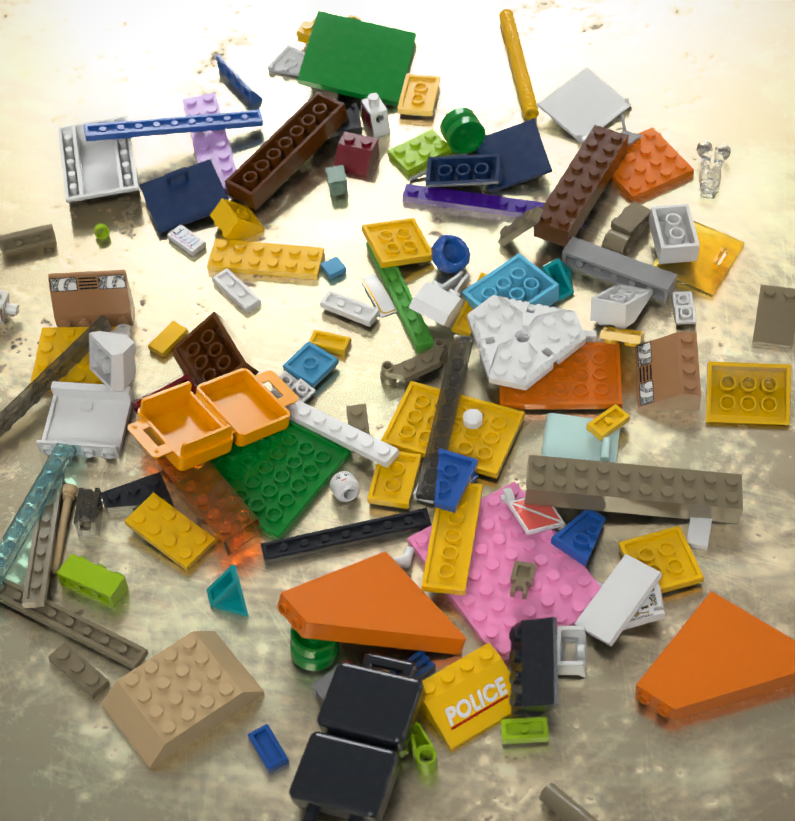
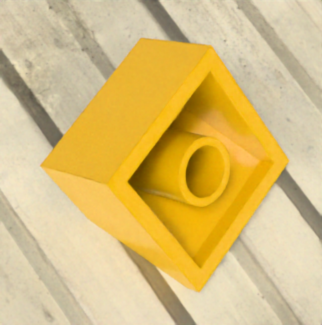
(235, 220)

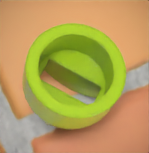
(104, 231)

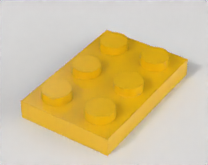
(419, 94)
(629, 337)
(396, 483)

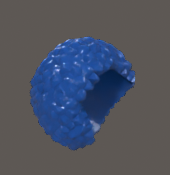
(450, 253)

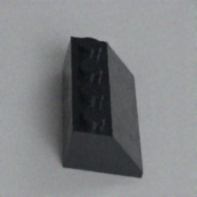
(533, 667)

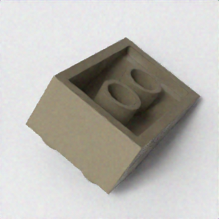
(775, 317)

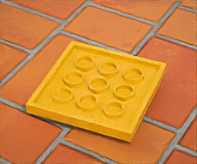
(52, 344)

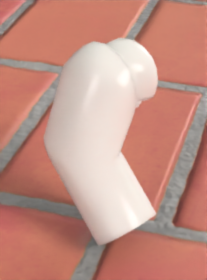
(405, 560)

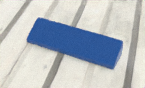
(237, 80)

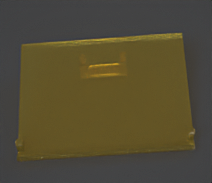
(714, 260)

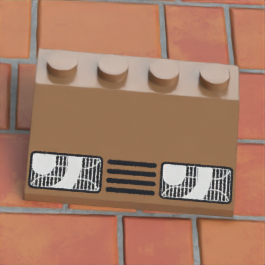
(85, 296)
(668, 373)

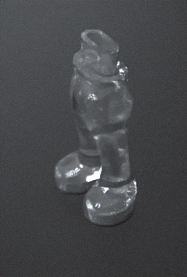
(710, 178)

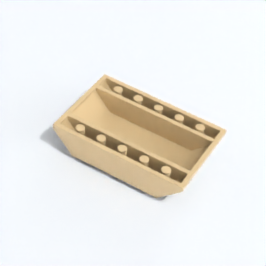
(179, 695)

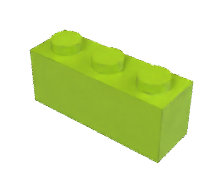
(93, 580)

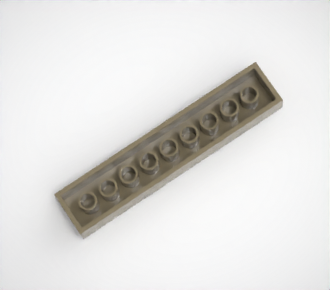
(633, 489)

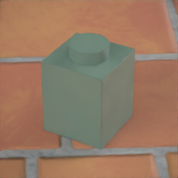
(336, 180)

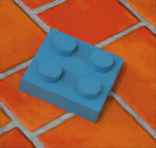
(310, 364)

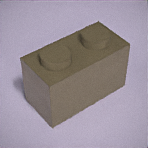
(632, 220)

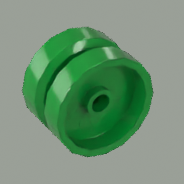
(462, 130)
(312, 653)

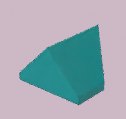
(562, 275)
(227, 593)

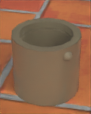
(617, 242)

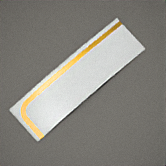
(378, 295)

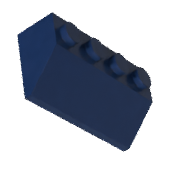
(464, 170)

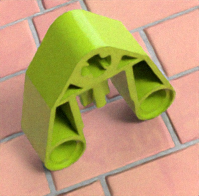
(422, 749)

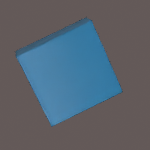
(333, 267)

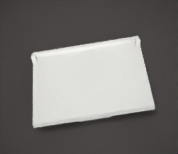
(583, 103)

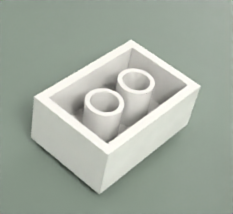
(674, 233)

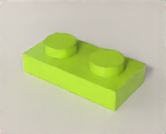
(524, 730)

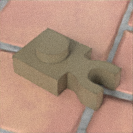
(521, 577)

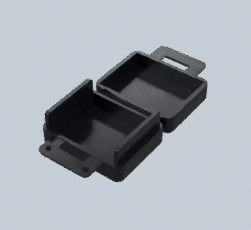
(363, 723)

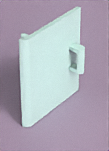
(567, 438)

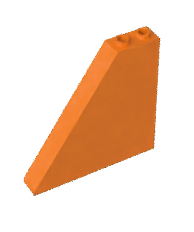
(370, 606)
(717, 661)

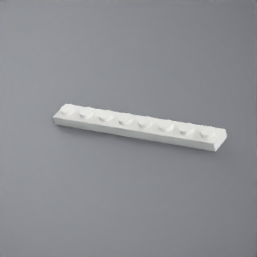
(341, 432)

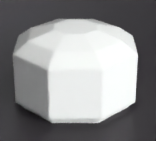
(472, 418)

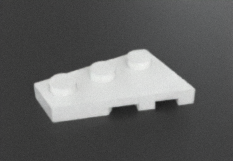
(287, 62)

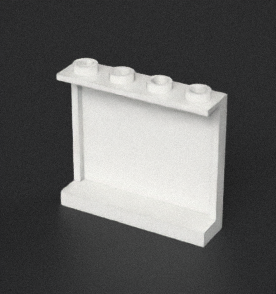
(92, 432)

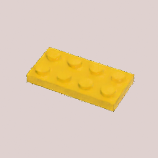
(170, 531)

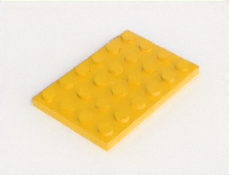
(488, 444)

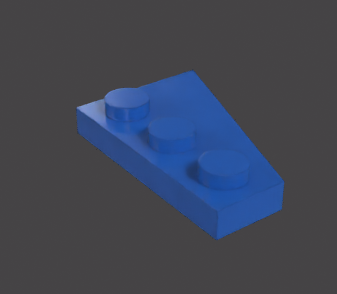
(453, 478)
(580, 536)

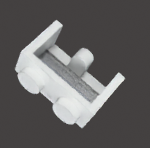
(572, 650)

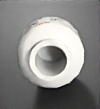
(344, 486)

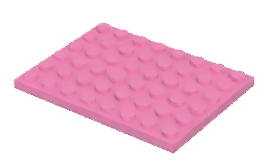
(559, 588)

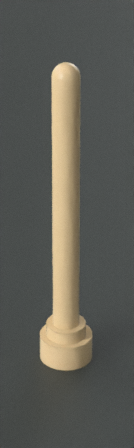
(69, 494)

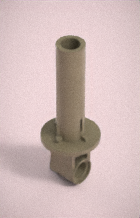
(564, 805)

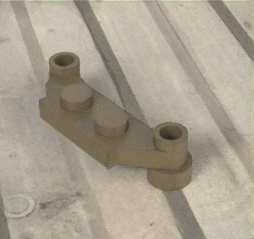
(415, 366)

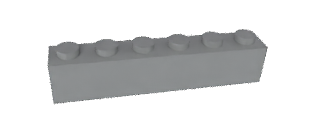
(618, 268)

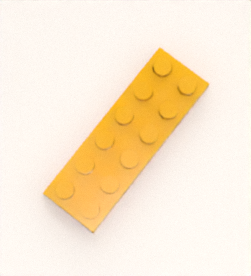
(266, 259)
(452, 545)

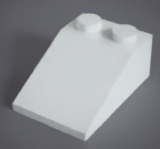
(619, 305)

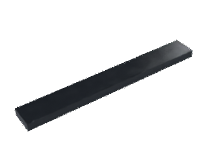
(345, 536)

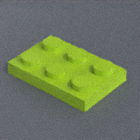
(415, 152)

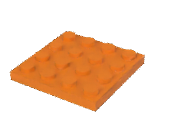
(650, 166)

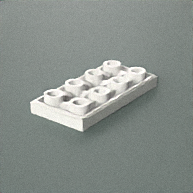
(618, 599)

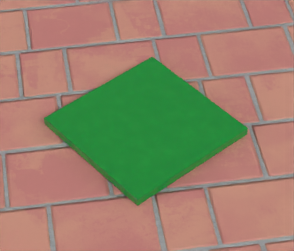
(356, 58)
(282, 474)

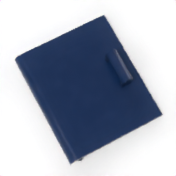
(521, 153)
(183, 195)

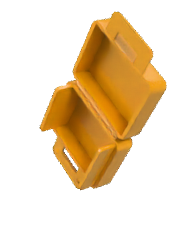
(205, 424)

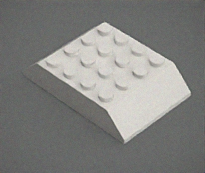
(96, 167)

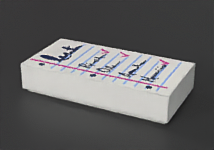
(186, 240)

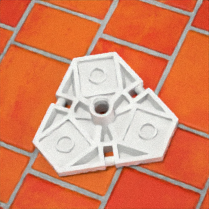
(517, 341)

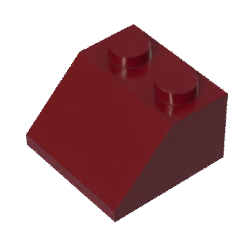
(357, 154)

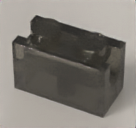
(90, 509)

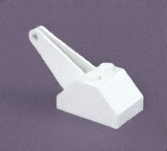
(440, 300)
(113, 357)

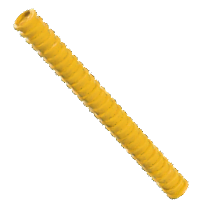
(518, 64)

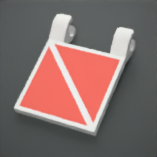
(532, 517)

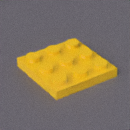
(397, 242)
(668, 554)

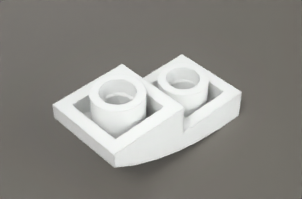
(683, 308)
(299, 387)

